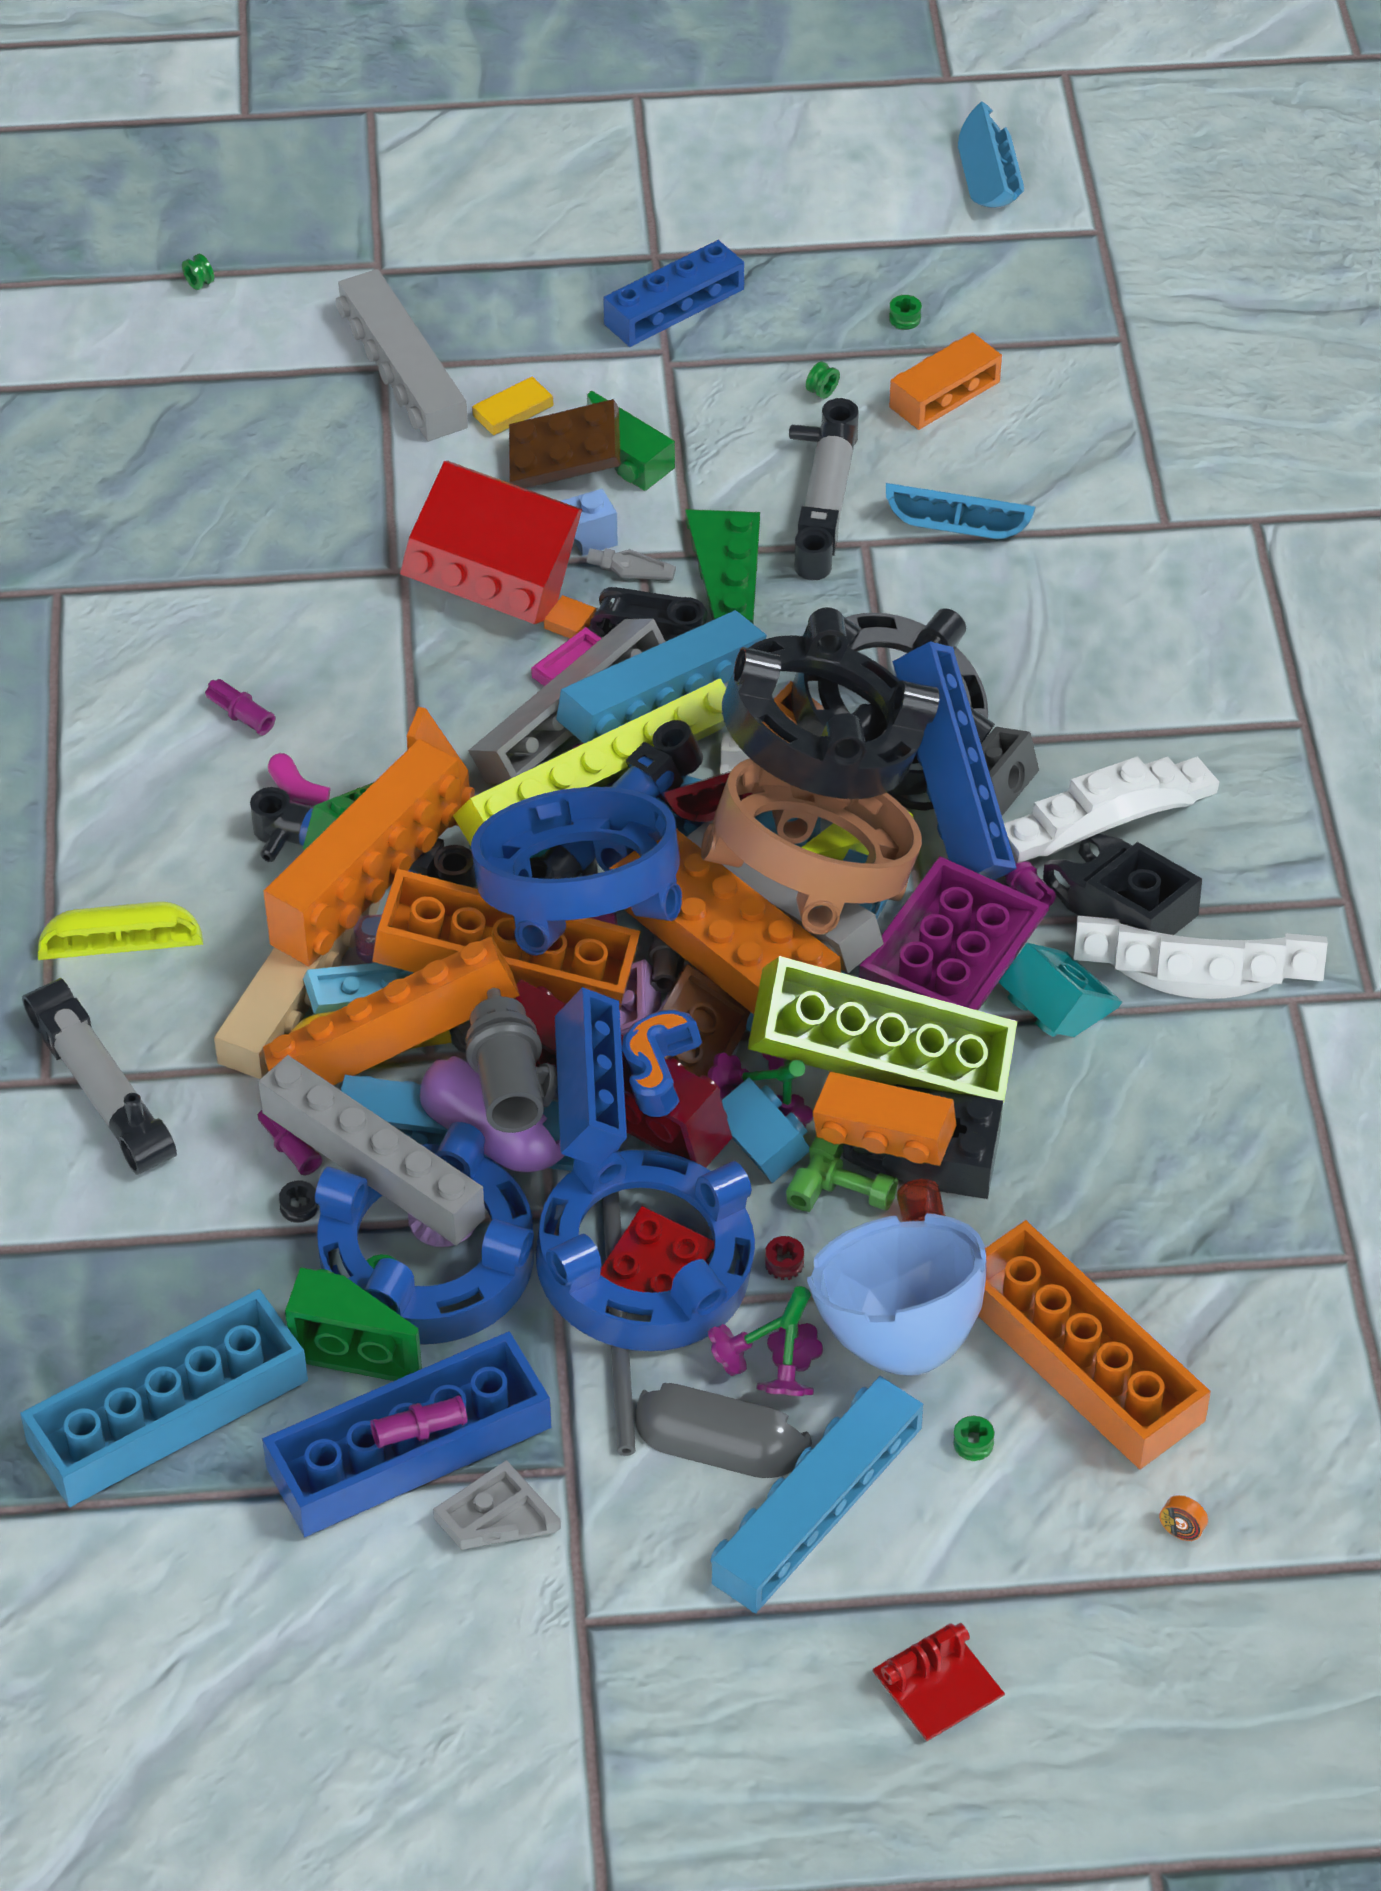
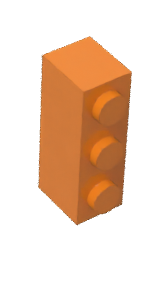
(945, 380)
(884, 1118)

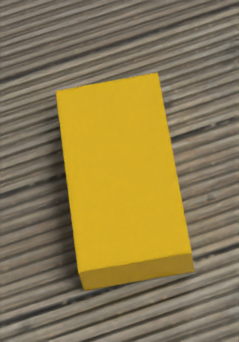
(512, 405)

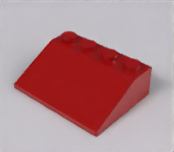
(492, 543)

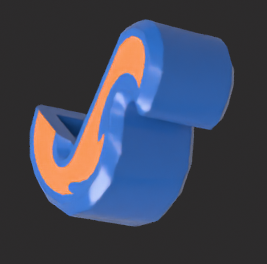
(644, 1052)

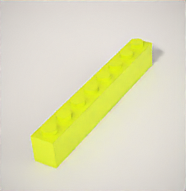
(597, 760)

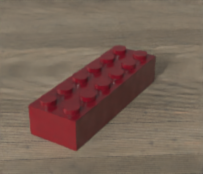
(694, 1127)

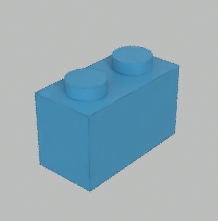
(763, 1131)

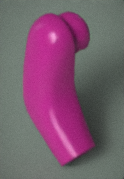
(289, 779)

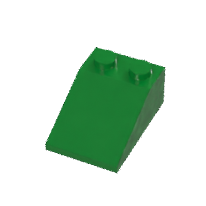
(350, 1328)

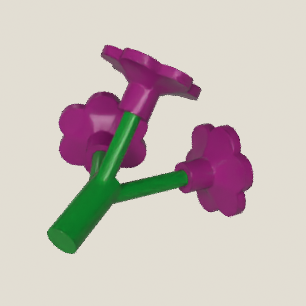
(729, 1075)
(791, 1347)

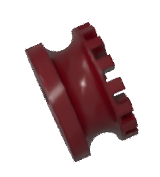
(788, 1267)

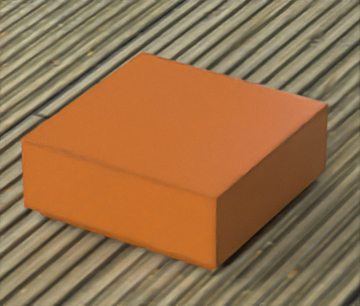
(568, 617)

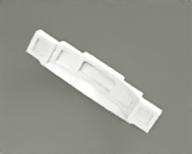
(1106, 801)
(1199, 965)

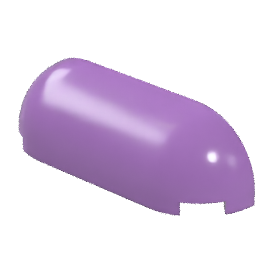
(454, 1094)

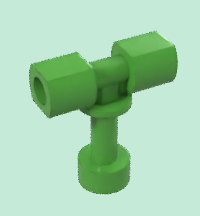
(826, 1172)

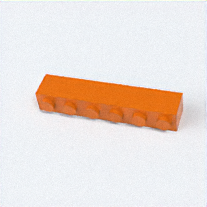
(397, 1015)

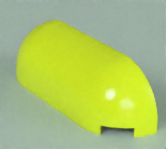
(118, 930)

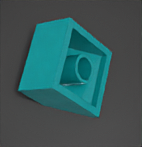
(1057, 991)

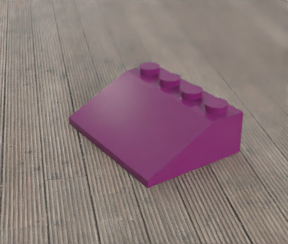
(954, 936)

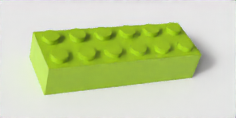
(879, 1031)

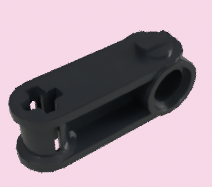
(671, 613)

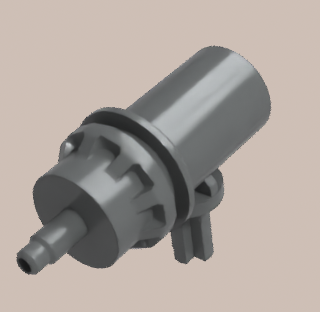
(505, 1053)

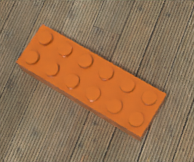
(361, 852)
(436, 918)
(730, 927)
(1089, 1347)

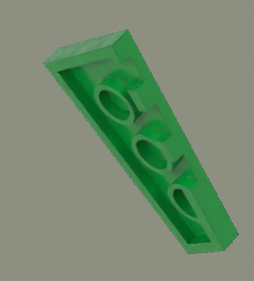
(727, 558)

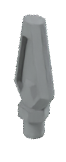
(631, 564)

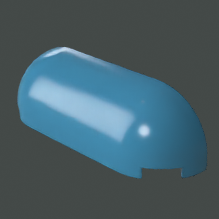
(989, 160)
(958, 512)

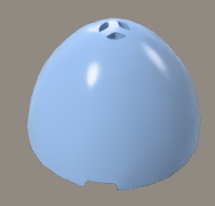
(901, 1290)

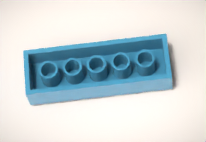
(164, 1397)

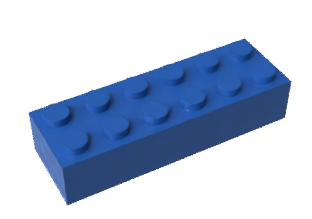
(334, 1469)

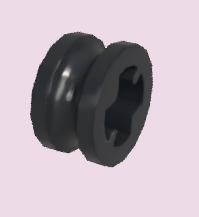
(295, 1190)

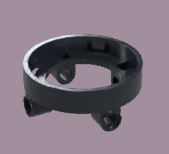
(905, 635)
(839, 760)

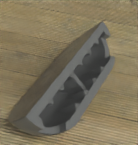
(719, 1431)

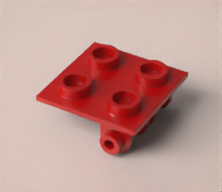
(653, 1253)
(938, 1681)

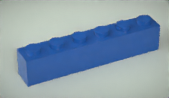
(957, 767)

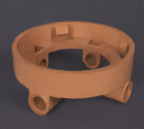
(876, 822)

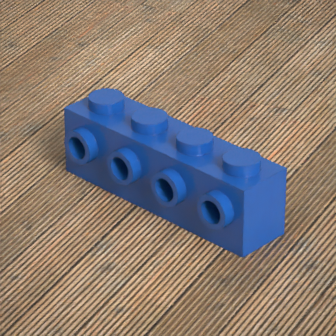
(673, 293)
(590, 1077)

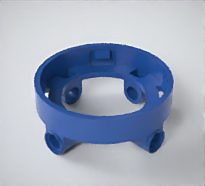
(617, 825)
(497, 1277)
(700, 1292)

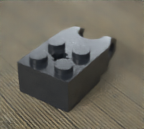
(1127, 886)
(968, 1158)

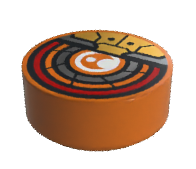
(1183, 1518)

